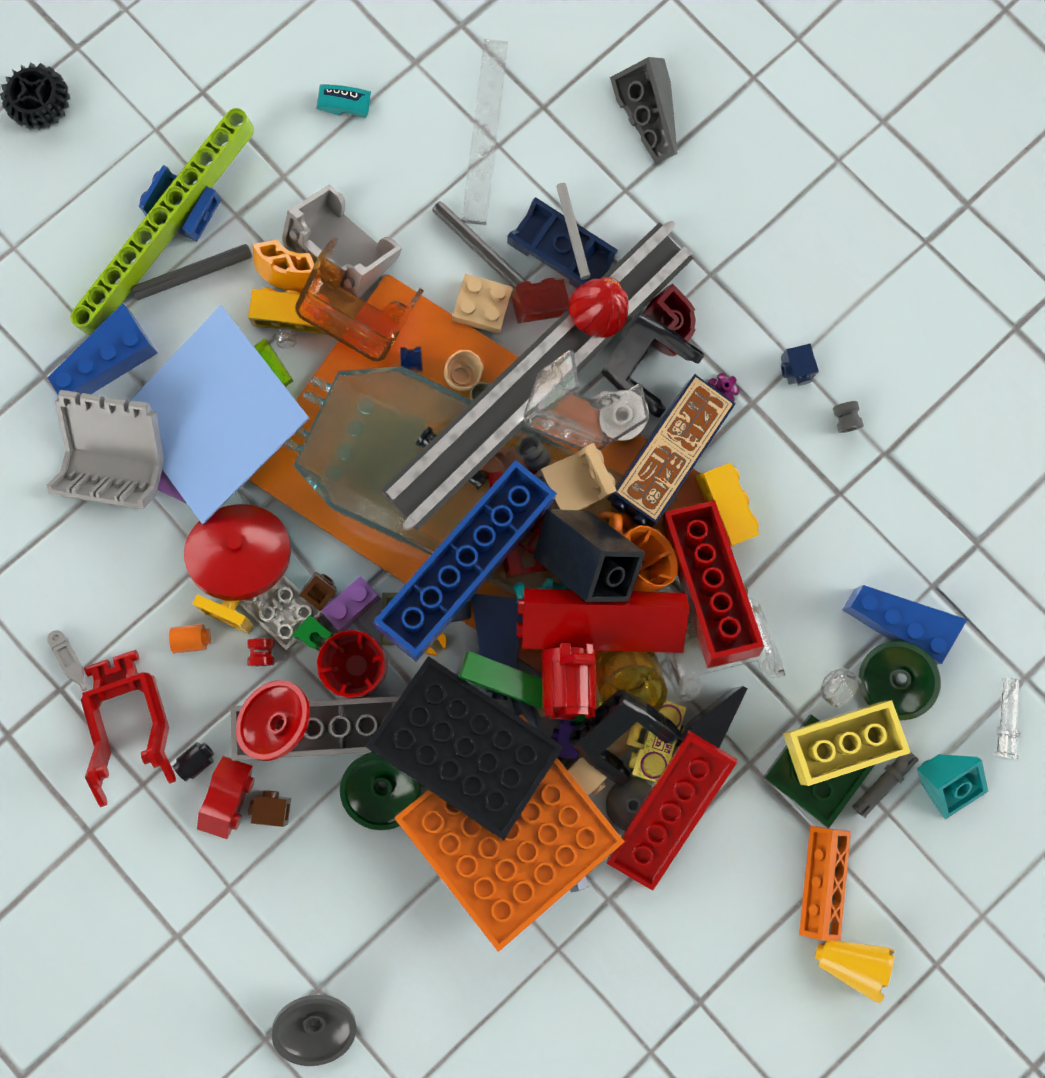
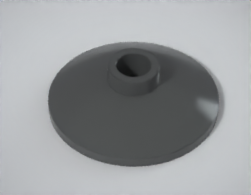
(619, 798)

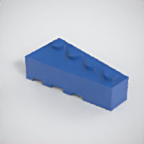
(105, 355)
(905, 620)

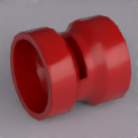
(260, 658)

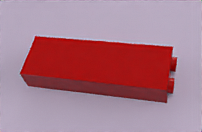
(642, 625)

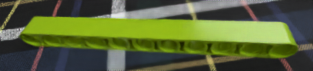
(163, 233)

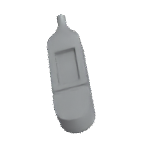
(66, 657)

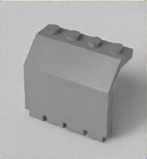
(109, 450)

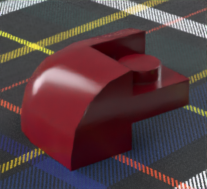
(675, 312)

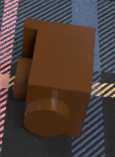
(318, 590)

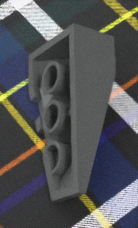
(647, 99)

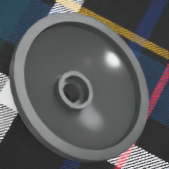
(313, 1030)

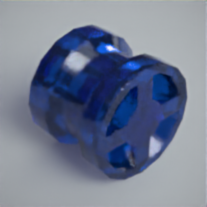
(412, 358)

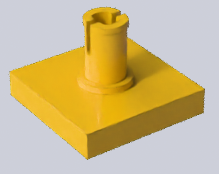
(224, 613)

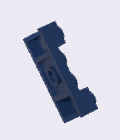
(546, 238)

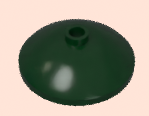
(881, 682)
(368, 801)

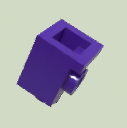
(562, 737)

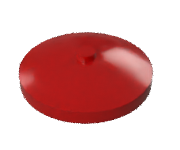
(237, 552)

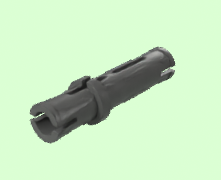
(891, 776)

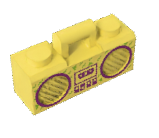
(653, 753)

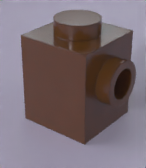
(269, 809)

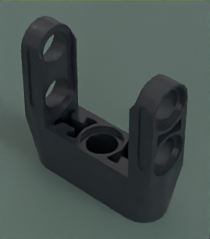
(634, 348)
(610, 722)

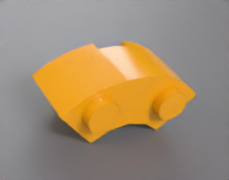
(282, 267)

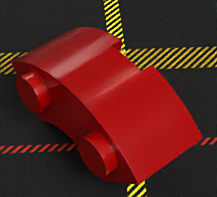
(225, 798)

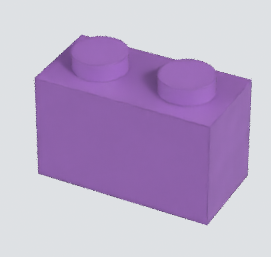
(350, 604)

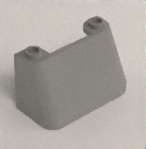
(319, 219)

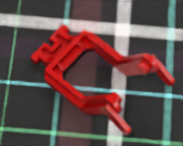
(110, 684)

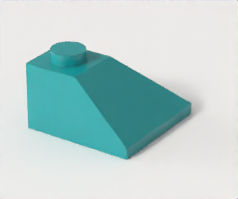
(953, 781)

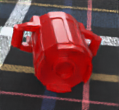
(569, 681)

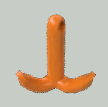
(617, 520)

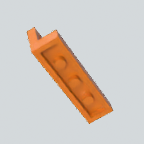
(822, 883)

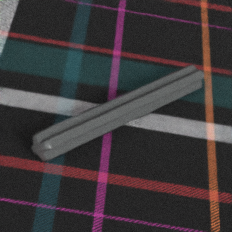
(477, 244)
(191, 271)

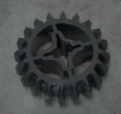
(45, 85)

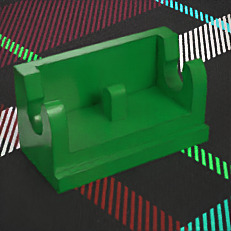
(311, 632)

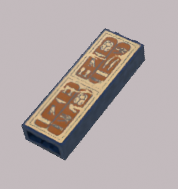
(671, 452)

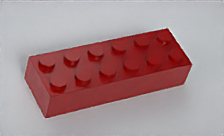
(712, 585)

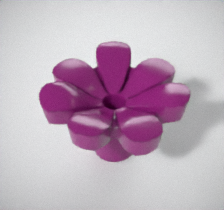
(725, 385)

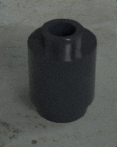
(193, 761)

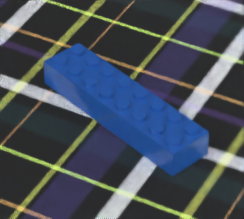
(464, 561)

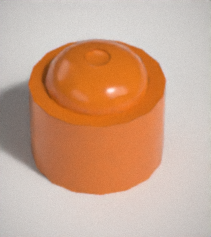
(660, 560)

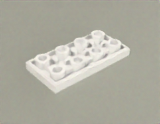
(281, 611)

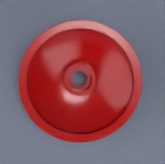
(272, 720)

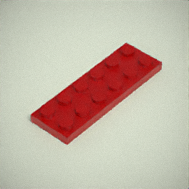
(672, 810)

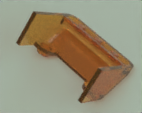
(348, 316)

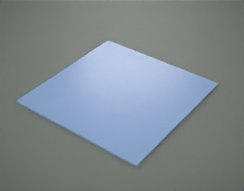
(218, 413)

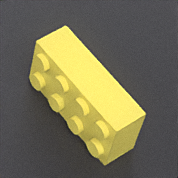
(846, 743)

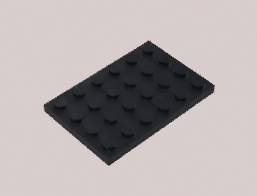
(465, 747)

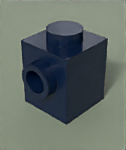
(799, 365)

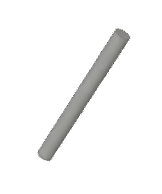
(573, 231)

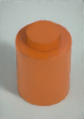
(189, 638)

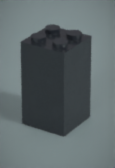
(588, 555)

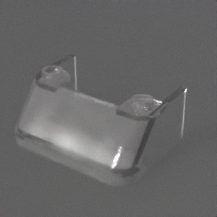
(574, 419)

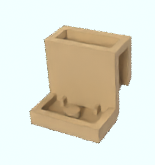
(578, 479)

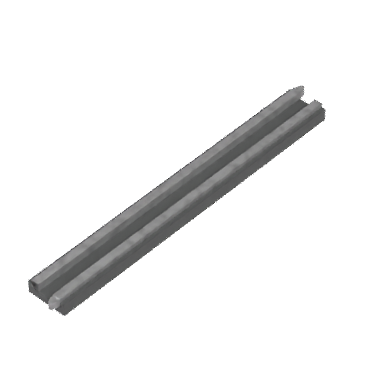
(499, 410)

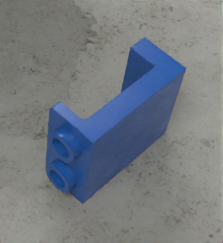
(201, 212)

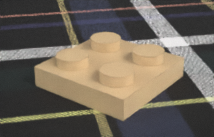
(482, 303)

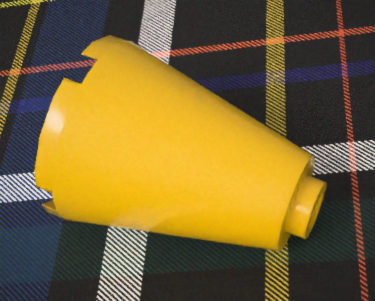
(858, 965)

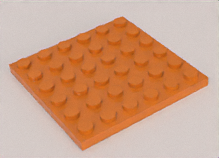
(519, 878)

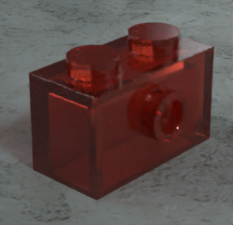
(540, 300)

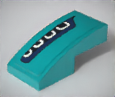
(345, 99)

